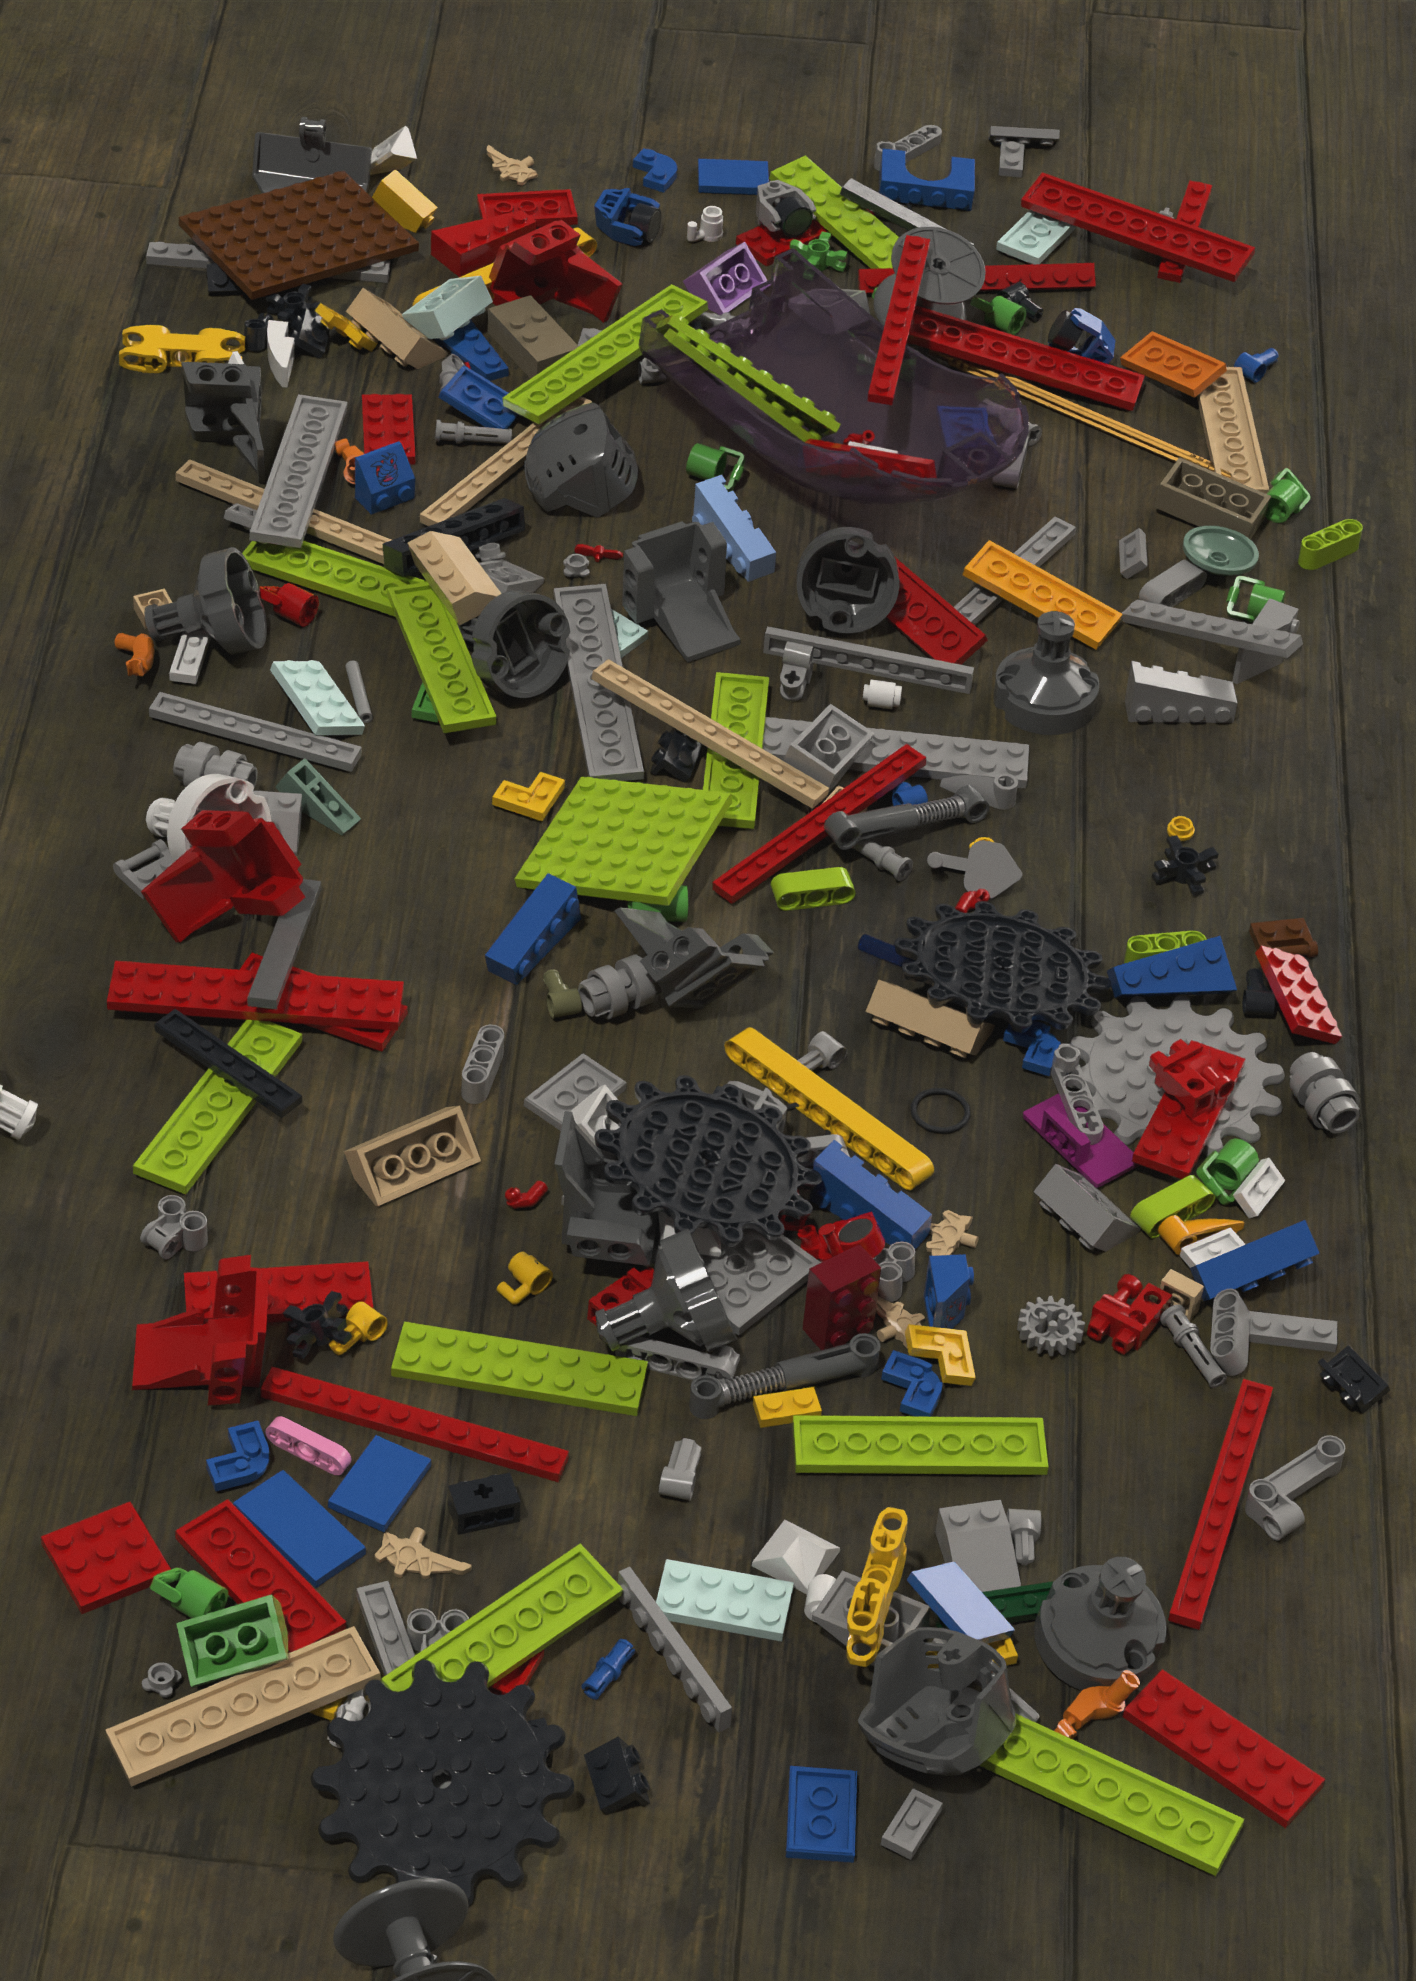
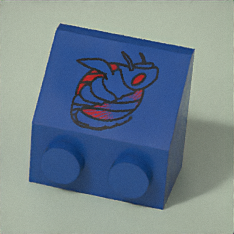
(383, 478)
(947, 1290)

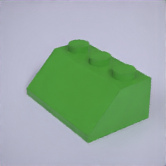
(233, 1640)

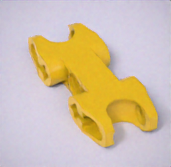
(162, 349)
(876, 1588)

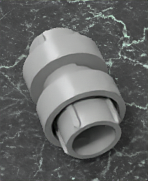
(205, 759)
(611, 990)
(1324, 1092)

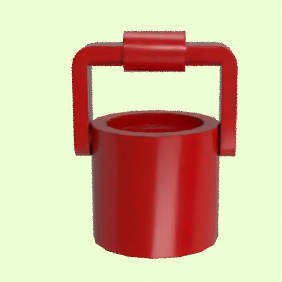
(291, 602)

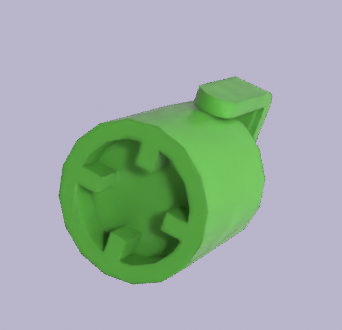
(1001, 314)
(710, 462)
(1286, 496)
(1258, 598)
(675, 912)
(1228, 1168)
(193, 1594)

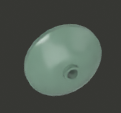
(1220, 550)

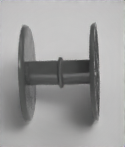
(950, 276)
(403, 1927)

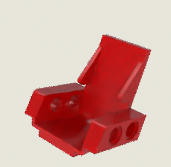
(548, 262)
(229, 865)
(213, 1351)

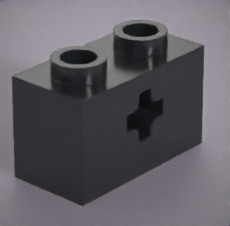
(483, 1503)

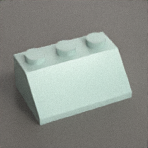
(449, 307)

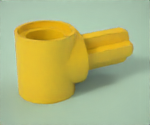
(363, 1324)

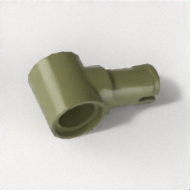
(560, 998)

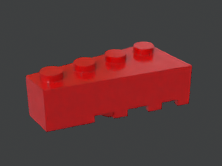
(476, 243)

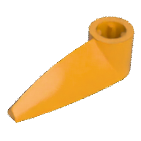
(1183, 1233)

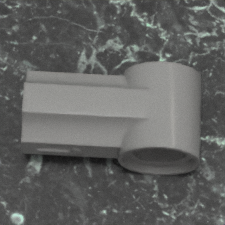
(680, 1475)

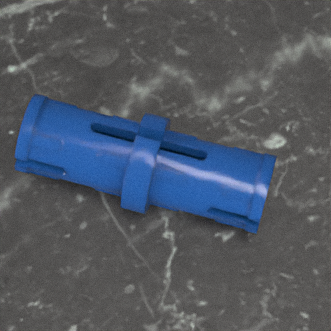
(608, 1669)

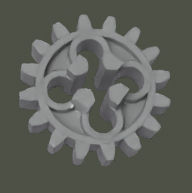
(1042, 1317)

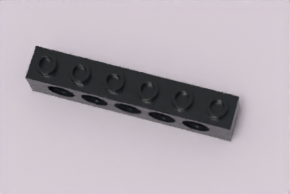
(474, 528)

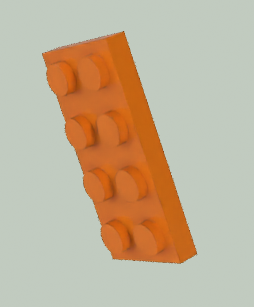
(1173, 364)

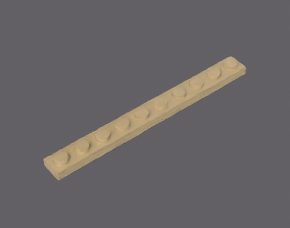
(488, 474)
(321, 524)
(710, 733)

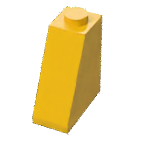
(404, 202)

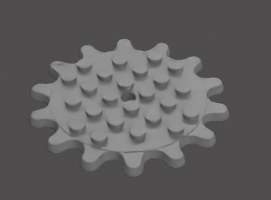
(1126, 1086)

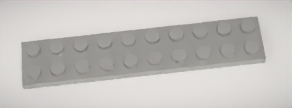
(298, 471)
(602, 715)
(944, 754)

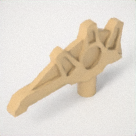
(512, 168)
(950, 1234)
(896, 1320)
(411, 1556)

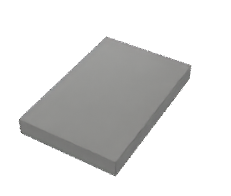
(570, 1088)

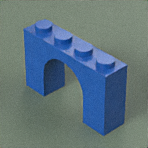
(901, 186)

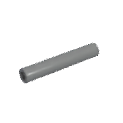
(358, 691)

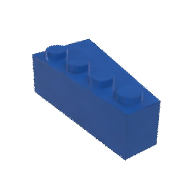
(535, 929)
(1186, 970)
(853, 1191)
(1256, 1260)

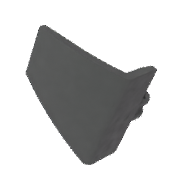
(291, 160)

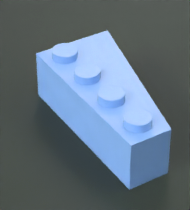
(746, 546)

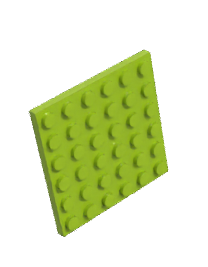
(626, 839)

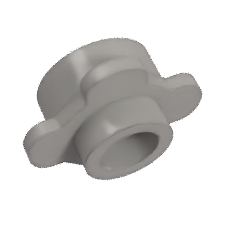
(490, 552)
(576, 566)
(158, 1672)

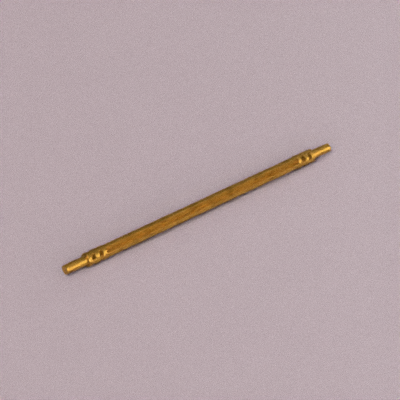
(1082, 414)

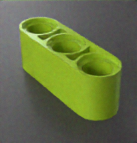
(1330, 544)
(812, 888)
(1152, 944)
(1184, 1199)

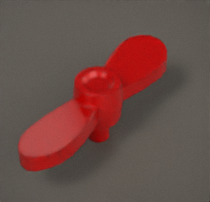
(597, 552)

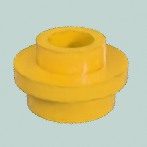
(1181, 827)

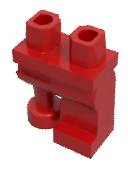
(1190, 1077)
(620, 1291)
(1124, 1322)

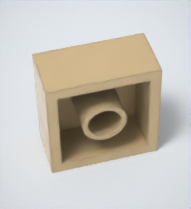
(156, 597)
(1183, 1291)

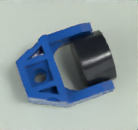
(613, 209)
(1068, 329)

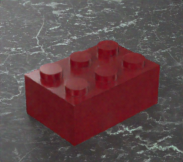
(841, 1298)

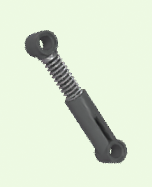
(850, 829)
(856, 1358)

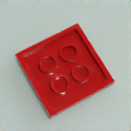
(105, 1557)

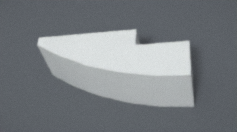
(280, 351)

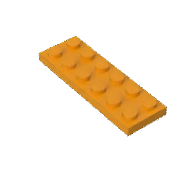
(1041, 592)

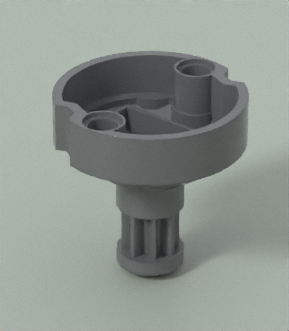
(847, 579)
(222, 604)
(518, 643)
(1047, 685)
(678, 1299)
(1099, 1624)

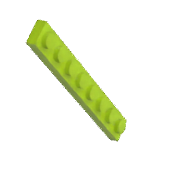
(738, 383)

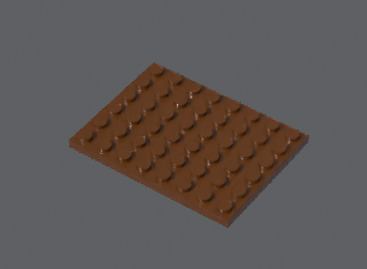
(298, 234)

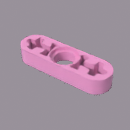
(308, 1445)

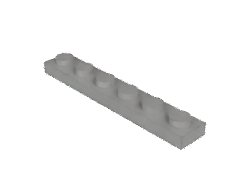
(676, 1652)

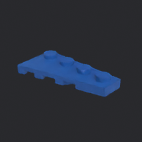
(474, 348)

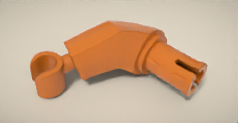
(348, 453)
(143, 651)
(1097, 1703)

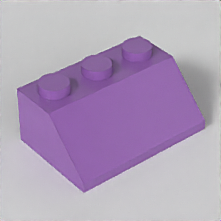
(726, 279)

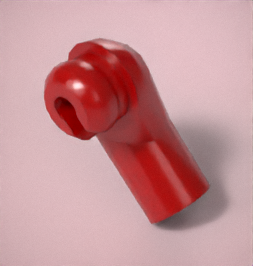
(865, 438)
(969, 899)
(516, 1199)

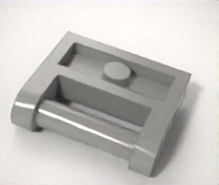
(141, 878)

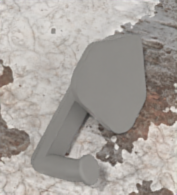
(987, 867)

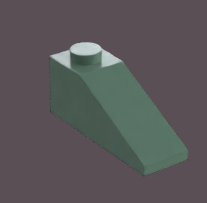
(318, 798)

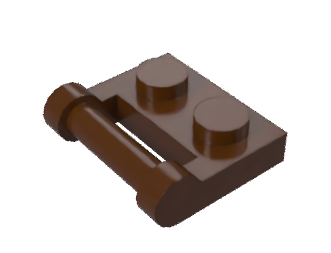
(1287, 935)

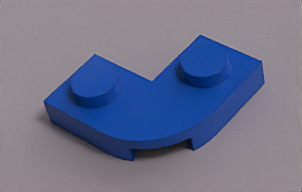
(660, 169)
(1039, 1044)
(919, 1379)
(247, 1461)

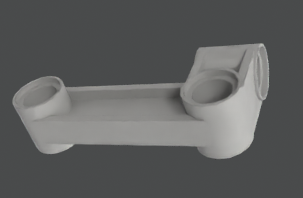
(1271, 1497)

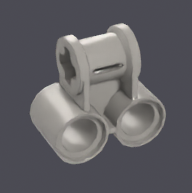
(796, 670)
(175, 1228)
(896, 1267)
(434, 1628)

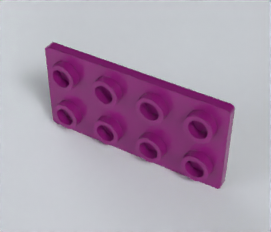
(1096, 1162)

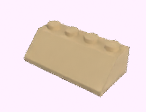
(394, 332)
(453, 574)
(936, 1023)
(413, 1155)

